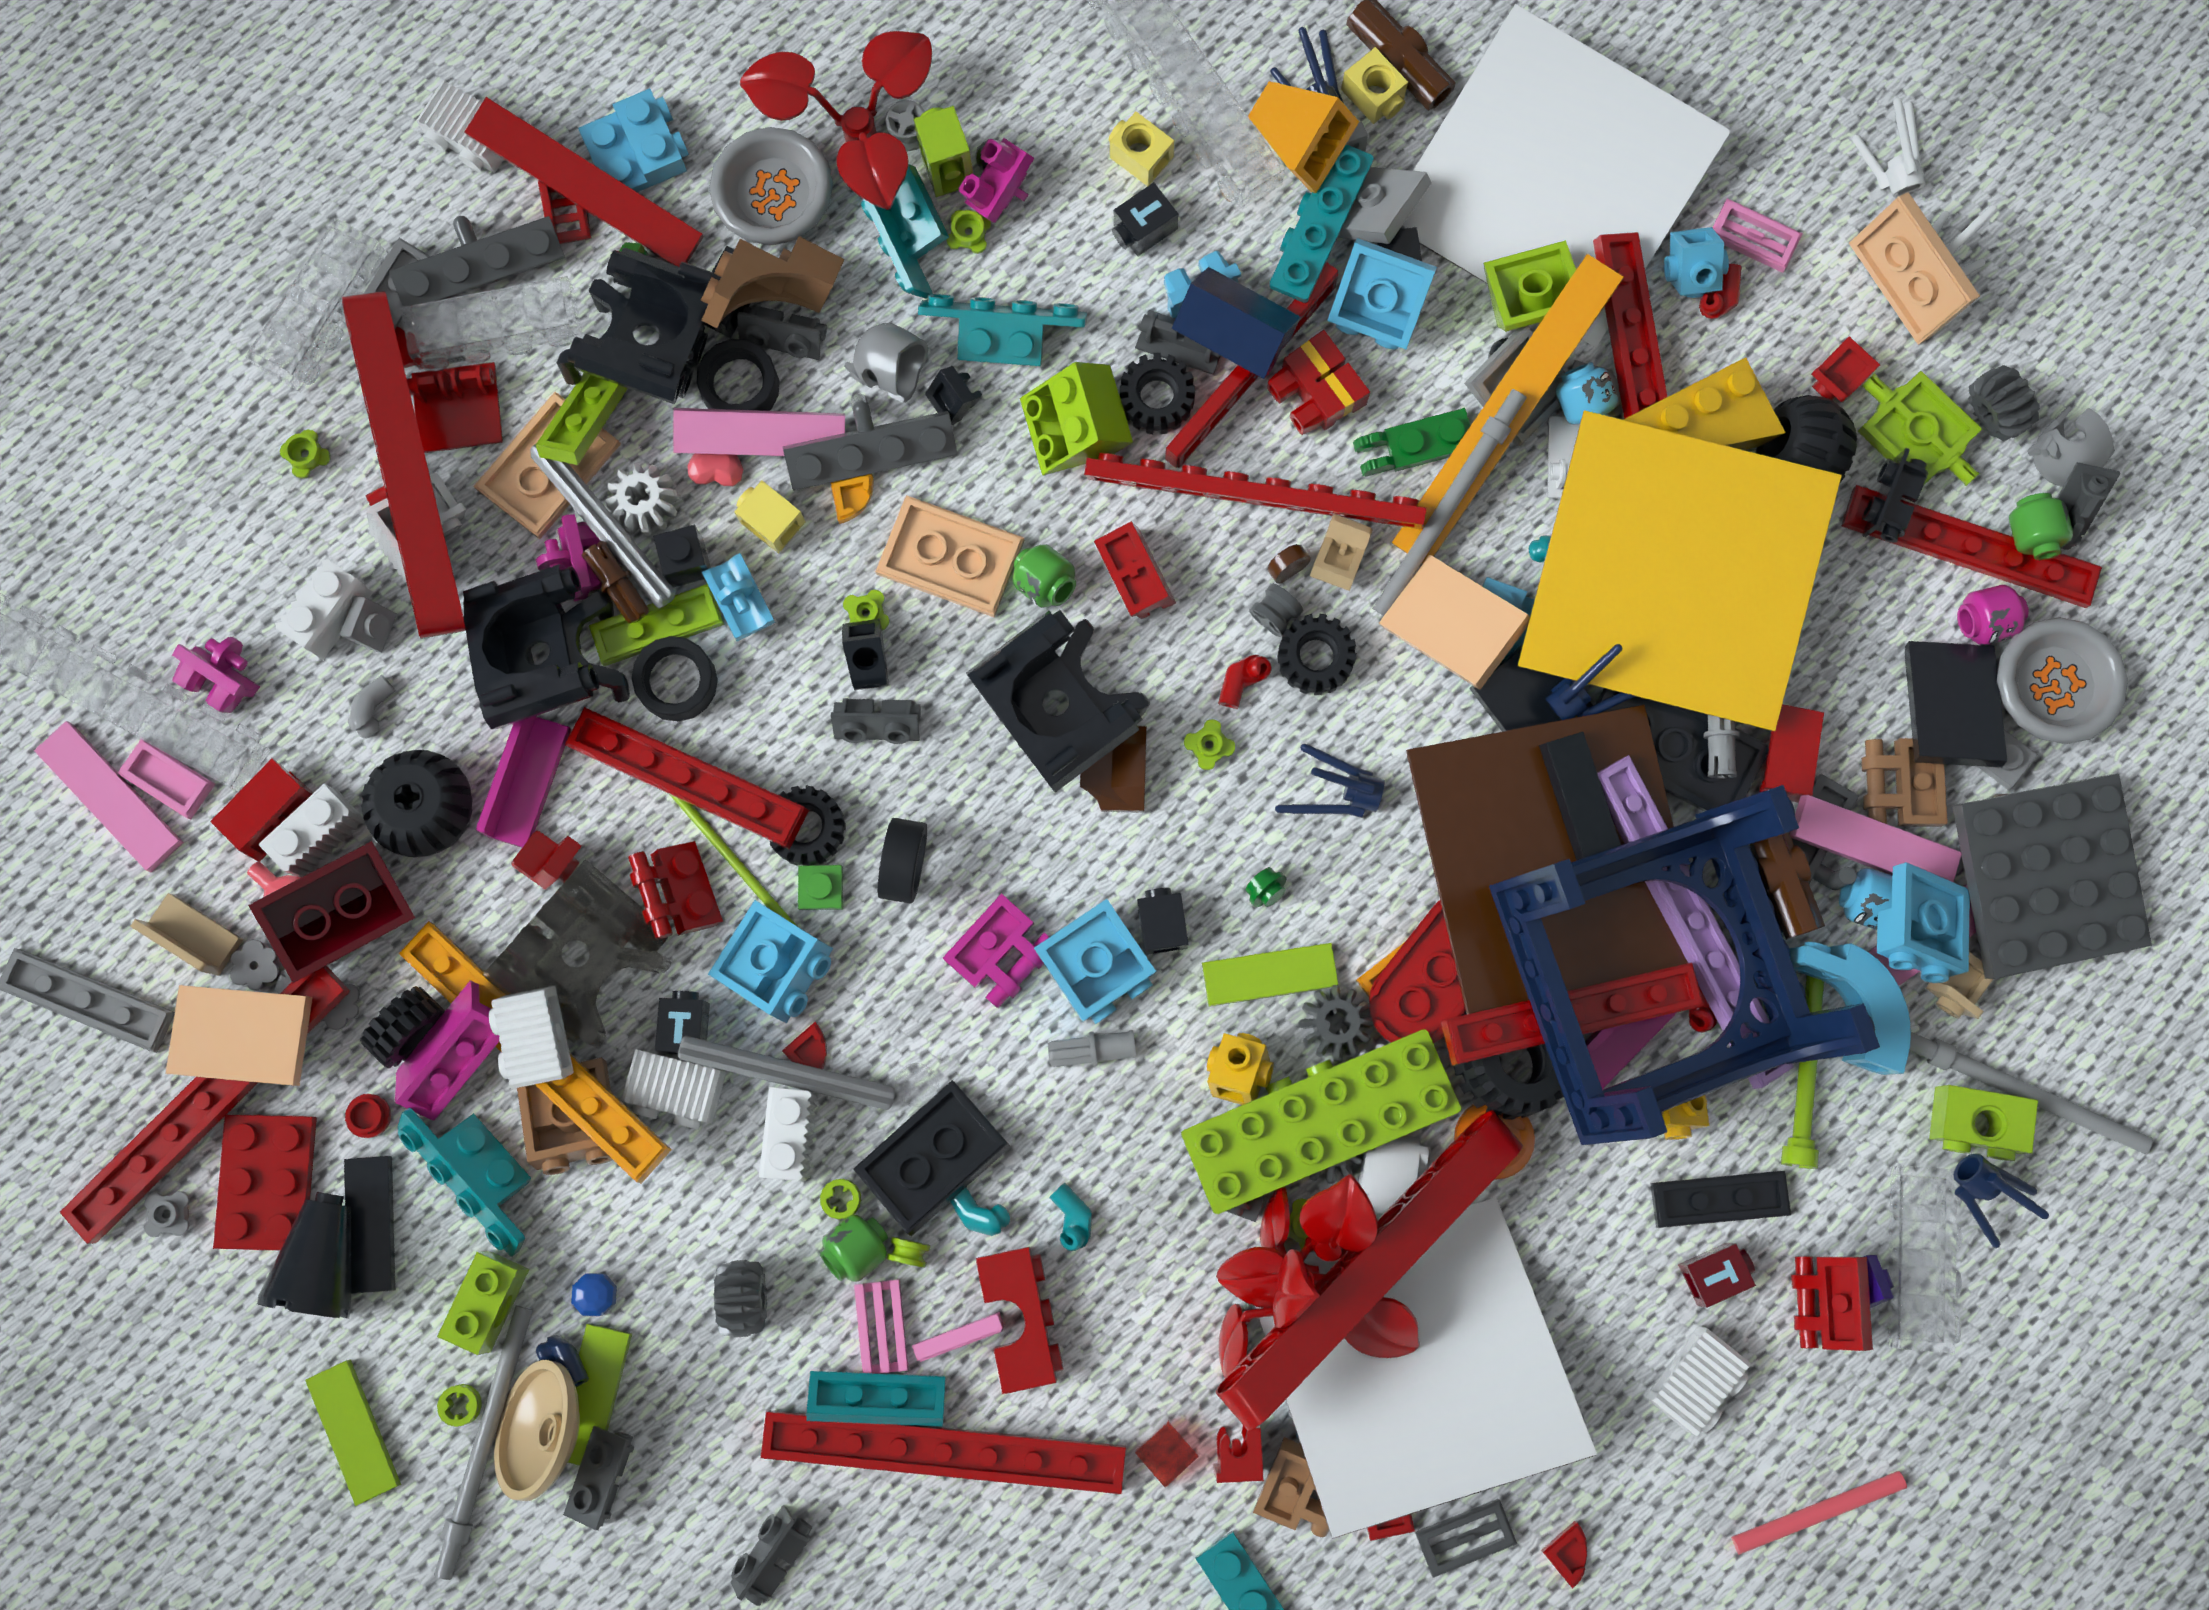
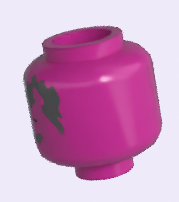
(1992, 614)

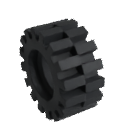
(1157, 370)
(1328, 632)
(831, 832)
(401, 1026)

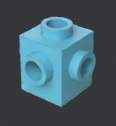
(1696, 262)

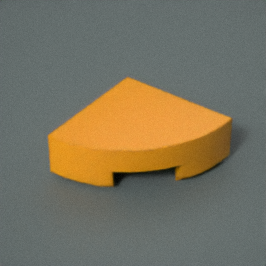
(851, 496)

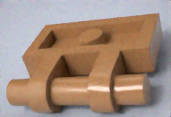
(1918, 786)
(1288, 1491)

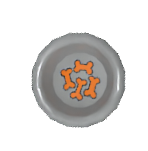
(771, 186)
(2062, 680)

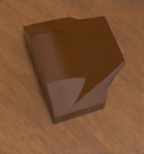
(1119, 776)

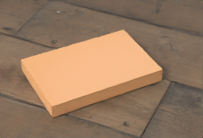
(1913, 268)
(523, 488)
(950, 556)
(1455, 621)
(239, 1035)

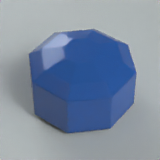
(593, 1294)

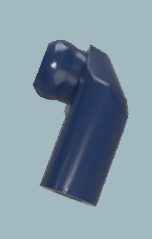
(563, 1352)

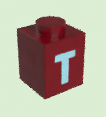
(1718, 1274)

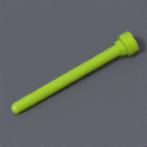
(1800, 1148)

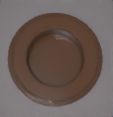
(1288, 563)

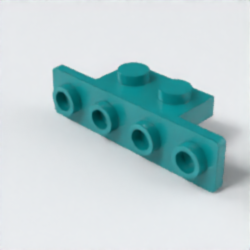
(1319, 225)
(908, 231)
(1001, 332)
(474, 1169)

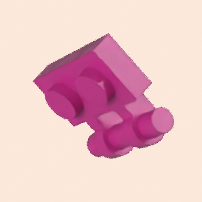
(989, 942)

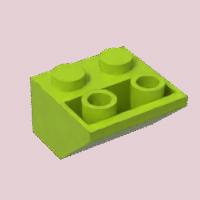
(1076, 417)

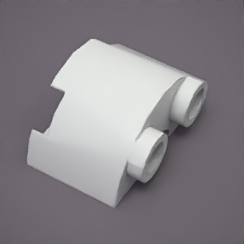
(1391, 1171)

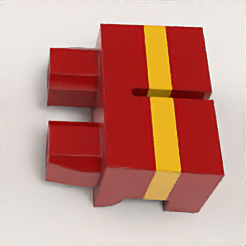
(1321, 381)

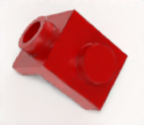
(1843, 371)
(545, 860)

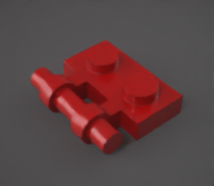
(684, 887)
(1842, 1302)

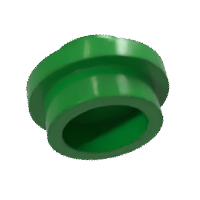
(1266, 887)

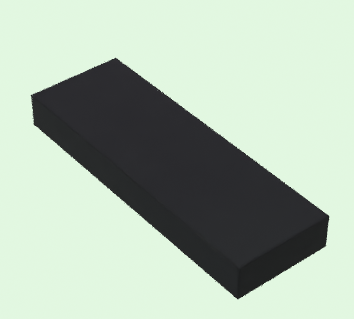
(1579, 795)
(370, 1196)
(1720, 1199)

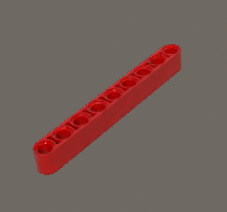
(403, 465)
(1364, 1277)

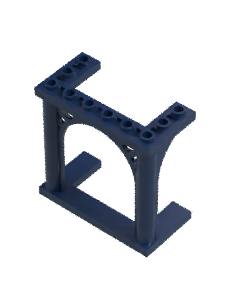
(1792, 1036)

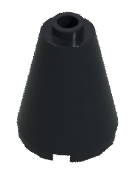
(314, 1262)

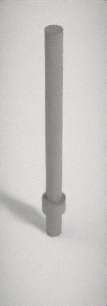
(1494, 432)
(1945, 1056)
(457, 1528)

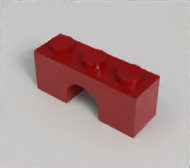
(1031, 1358)

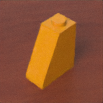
(1303, 129)

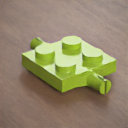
(1921, 420)

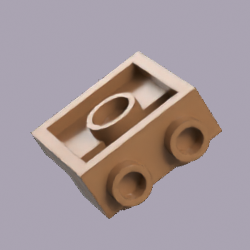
(551, 1135)

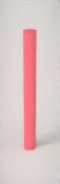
(1819, 1512)

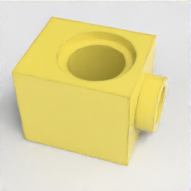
(1375, 71)
(1144, 164)
(769, 516)

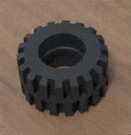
(1505, 1095)

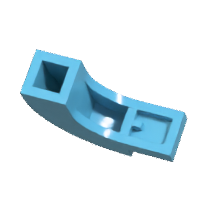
(1864, 980)

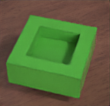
(820, 887)

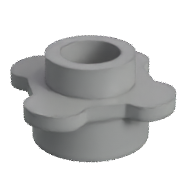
(178, 1220)

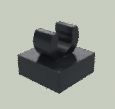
(951, 394)

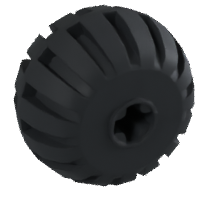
(1815, 435)
(434, 819)

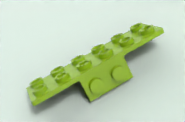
(1320, 1120)

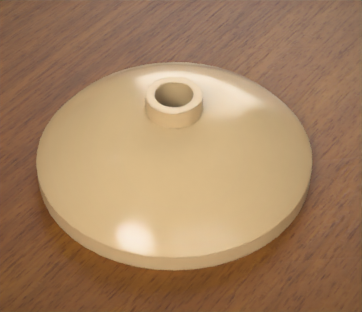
(536, 1431)

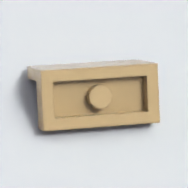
(190, 935)

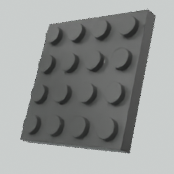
(2052, 876)

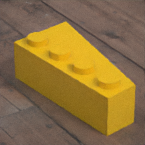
(1718, 409)

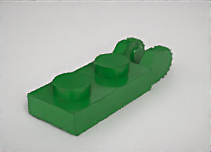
(1414, 442)

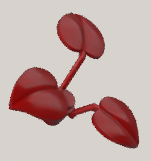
(869, 160)
(1335, 1223)
(1293, 1293)

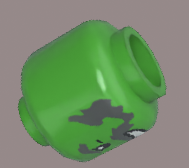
(2040, 526)
(1044, 576)
(854, 1248)

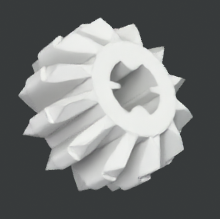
(646, 512)

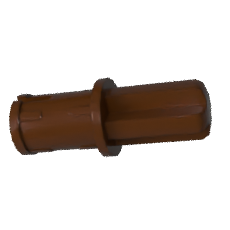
(615, 582)

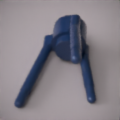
(1320, 85)
(1570, 697)
(1360, 789)
(1985, 1181)

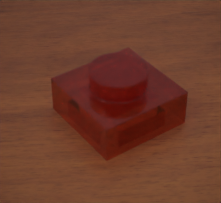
(1166, 1453)

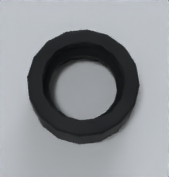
(729, 351)
(654, 653)
(902, 860)

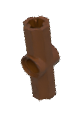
(1404, 50)
(1786, 882)

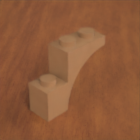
(755, 276)

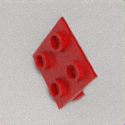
(457, 407)

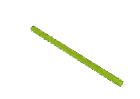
(731, 858)

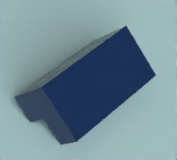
(1235, 322)

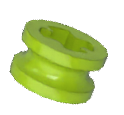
(828, 1192)
(908, 1252)
(445, 1403)

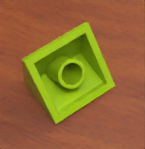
(1528, 284)

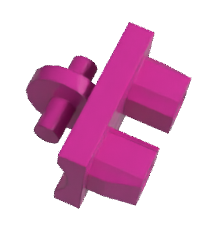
(999, 180)
(574, 540)
(198, 665)

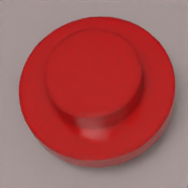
(368, 1116)

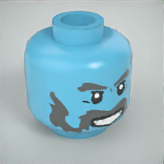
(1586, 389)
(1867, 897)

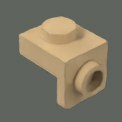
(1341, 552)
(1962, 991)

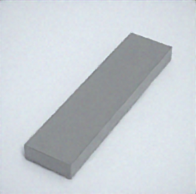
(85, 1000)

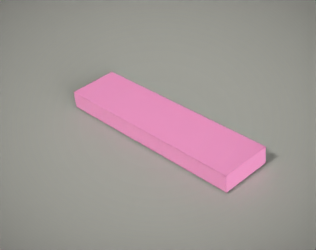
(749, 430)
(108, 796)
(1869, 840)

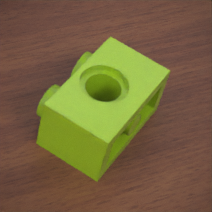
(943, 149)
(2009, 1118)
(483, 1302)

